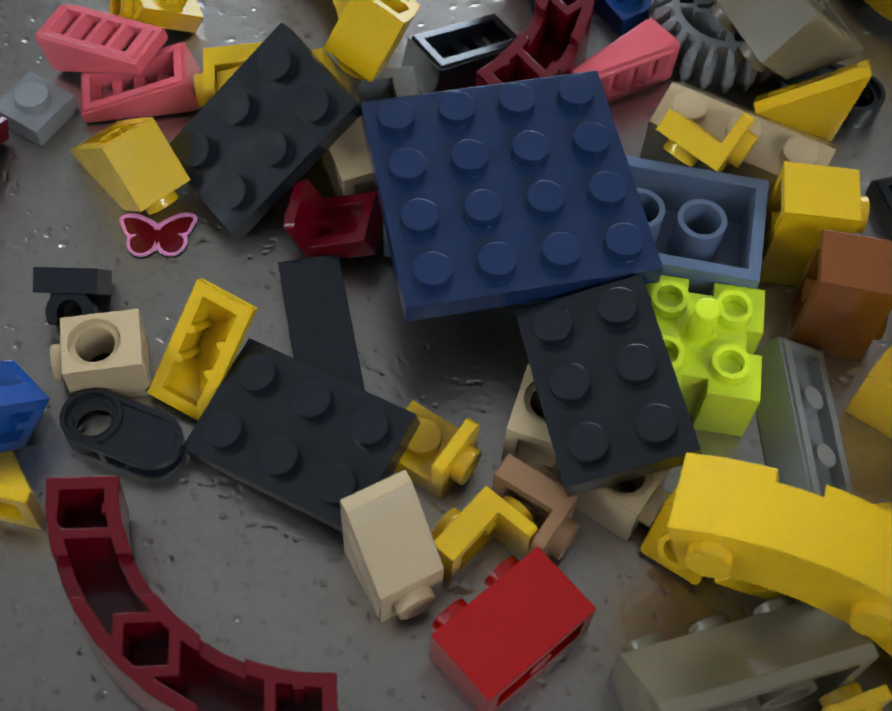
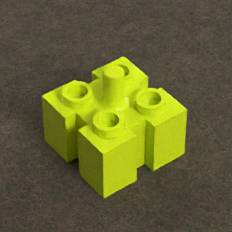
(713, 350)

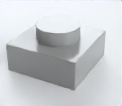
(37, 108)

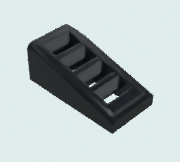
(430, 52)

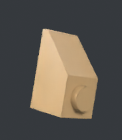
(392, 548)

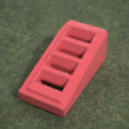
(95, 41)
(634, 60)
(160, 90)

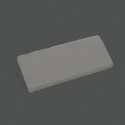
(800, 418)

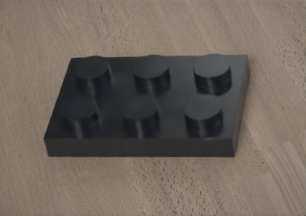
(263, 130)
(606, 385)
(299, 432)

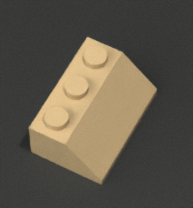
(718, 116)

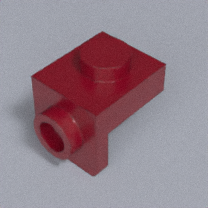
(333, 225)

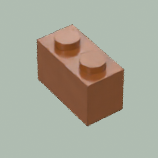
(843, 295)

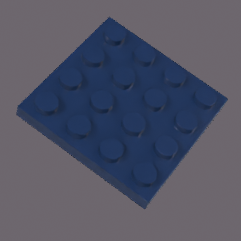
(505, 194)

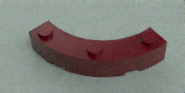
(549, 46)
(137, 635)

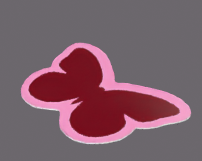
(166, 237)

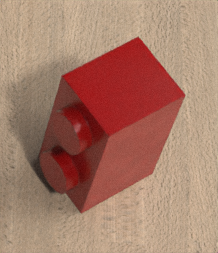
(509, 629)

